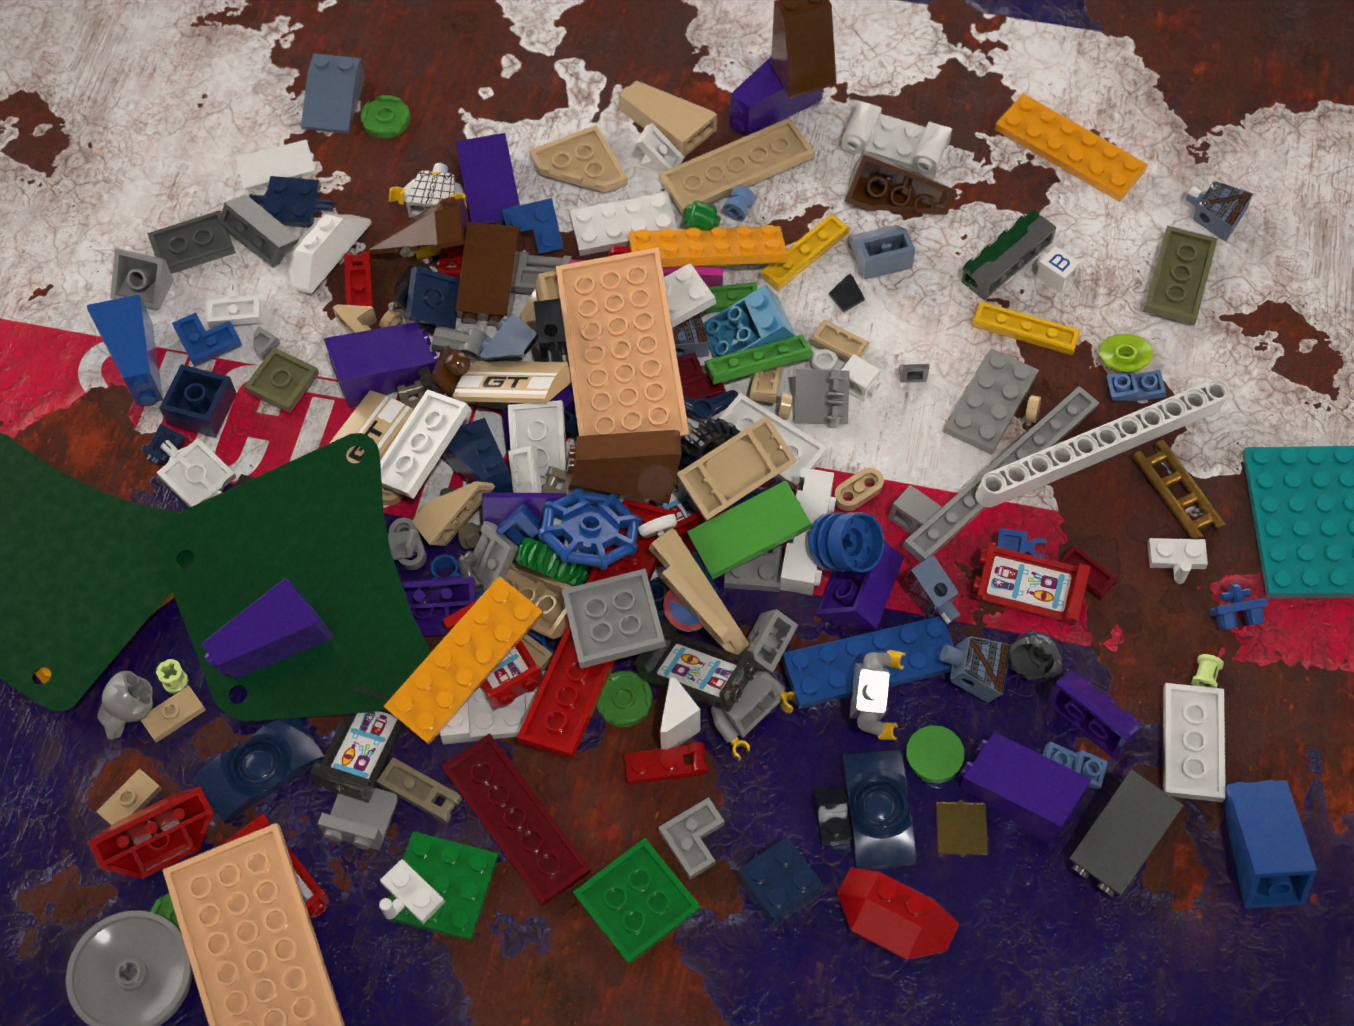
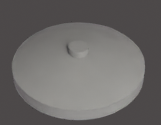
(129, 971)

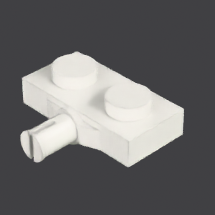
(234, 308)

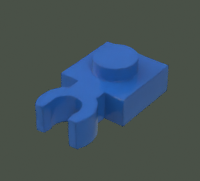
(1018, 542)

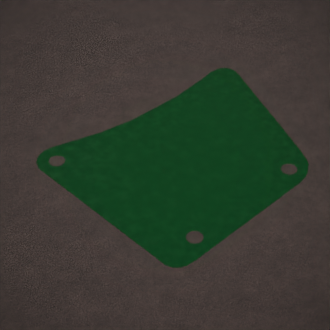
(328, 536)
(72, 576)

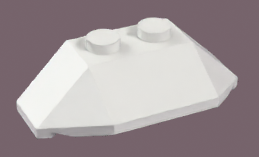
(322, 249)

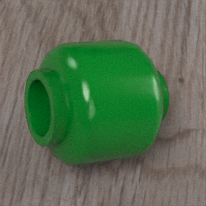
(701, 216)

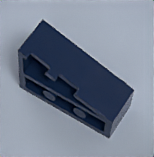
(477, 456)

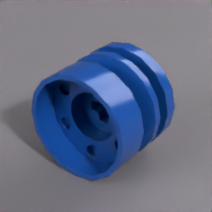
(846, 542)

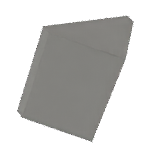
(141, 275)

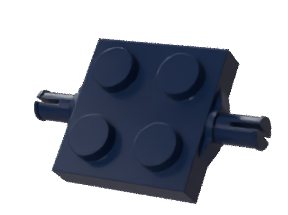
(293, 200)

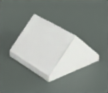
(680, 716)

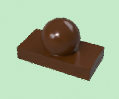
(449, 369)

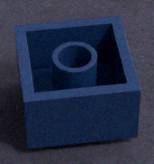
(198, 400)
(780, 882)

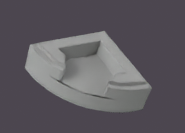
(264, 342)

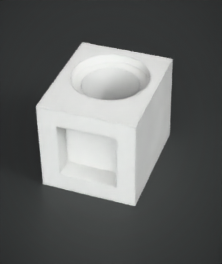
(862, 378)

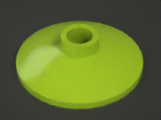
(1126, 352)

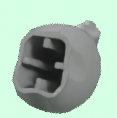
(124, 700)

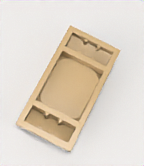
(736, 468)

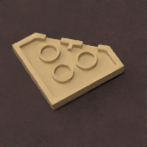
(580, 160)

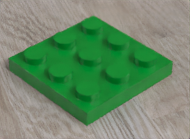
(458, 875)
(636, 901)

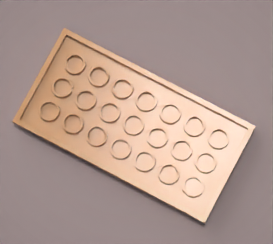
(621, 345)
(251, 935)

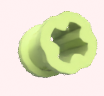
(1207, 671)
(172, 676)

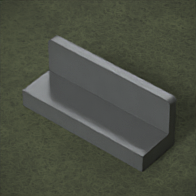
(257, 228)

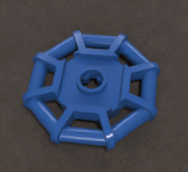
(588, 539)

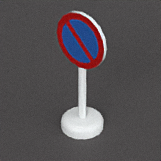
(674, 609)

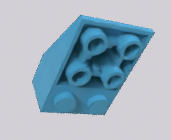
(748, 324)

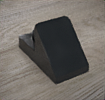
(832, 815)

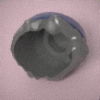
(1036, 656)

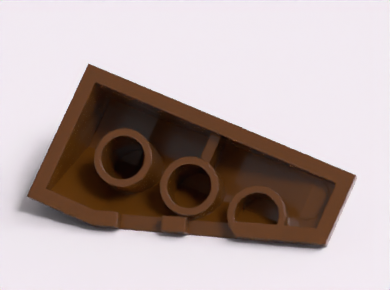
(891, 187)
(438, 226)

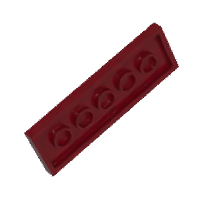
(516, 819)

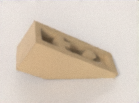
(445, 515)

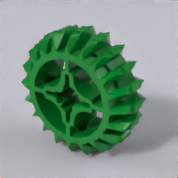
(546, 561)

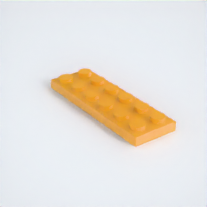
(1071, 147)
(713, 247)
(463, 660)

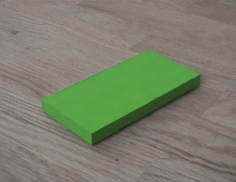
(749, 529)

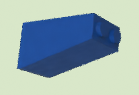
(131, 343)
(1268, 844)

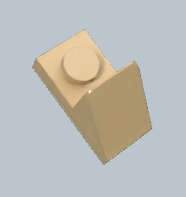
(354, 318)

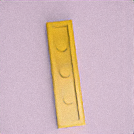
(805, 252)
(1026, 328)

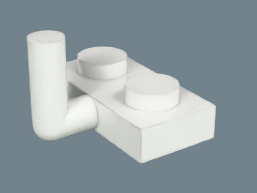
(1177, 554)
(409, 892)

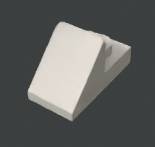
(658, 150)

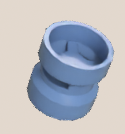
(738, 204)

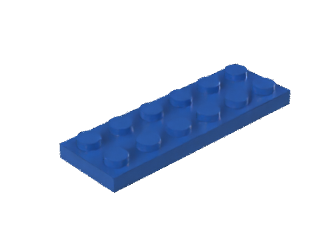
(827, 669)

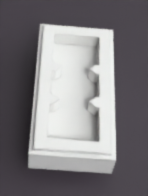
(525, 470)

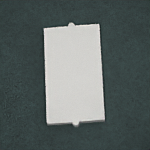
(282, 161)

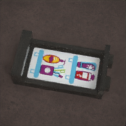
(701, 669)
(359, 752)

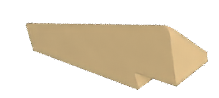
(695, 592)

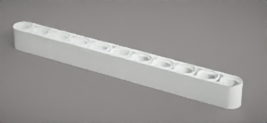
(1101, 443)

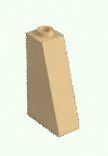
(677, 119)

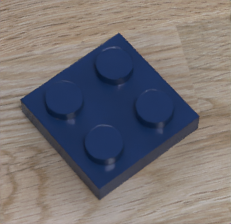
(432, 298)

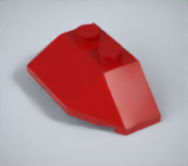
(154, 835)
(894, 915)

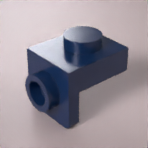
(154, 449)

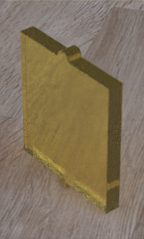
(961, 828)

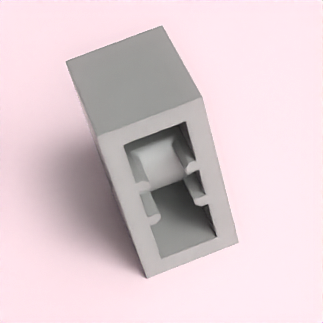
(770, 639)

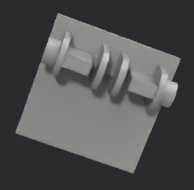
(822, 396)

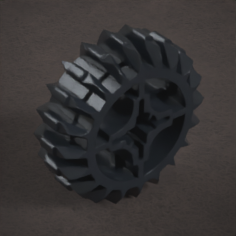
(705, 439)

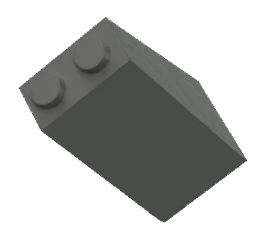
(1125, 834)

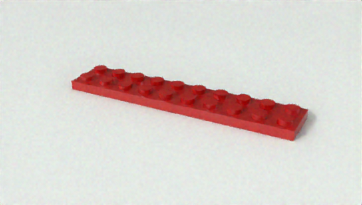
(570, 692)

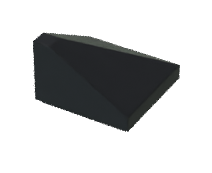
(847, 294)

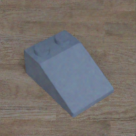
(332, 93)

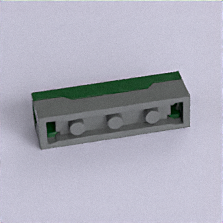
(1008, 254)

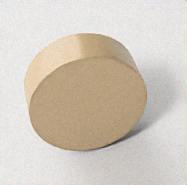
(785, 405)
(1033, 409)

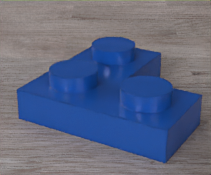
(539, 217)
(203, 344)

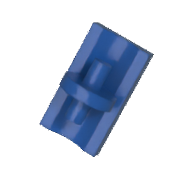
(1251, 609)

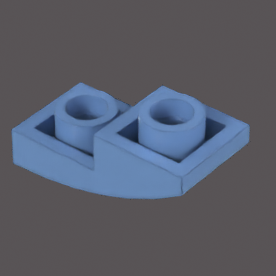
(1138, 387)
(1081, 762)

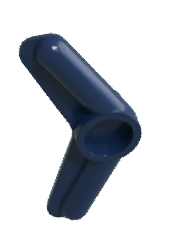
(705, 408)

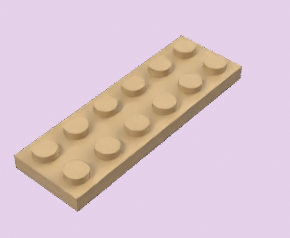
(737, 163)

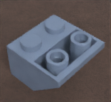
(882, 250)
(510, 342)

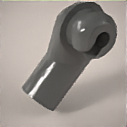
(465, 563)

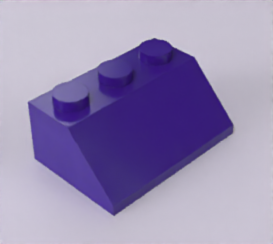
(500, 505)
(860, 597)
(1094, 714)

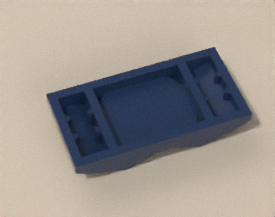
(258, 767)
(879, 809)

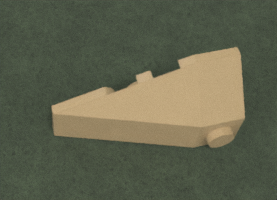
(545, 594)

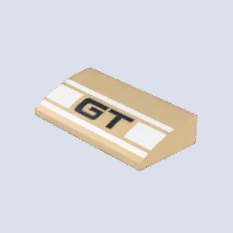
(512, 382)
(379, 419)

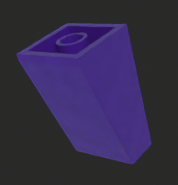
(764, 101)
(487, 177)
(379, 359)
(266, 632)
(1024, 786)

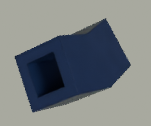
(571, 423)

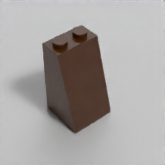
(803, 45)
(488, 272)
(627, 463)

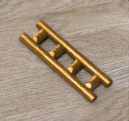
(1177, 505)

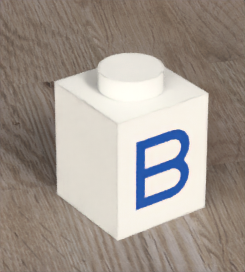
(1057, 268)

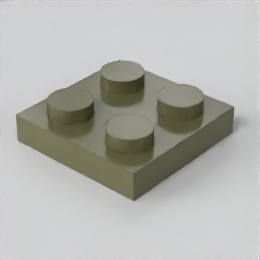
(281, 380)

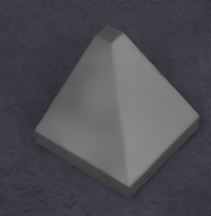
(914, 372)

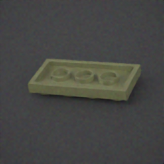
(1180, 275)

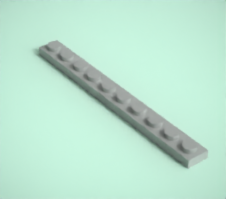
(964, 506)

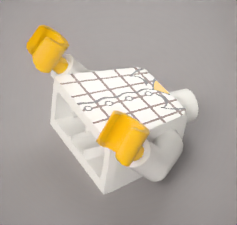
(427, 190)

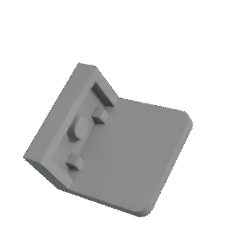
(360, 821)

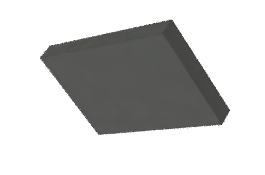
(192, 242)

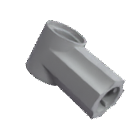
(460, 341)

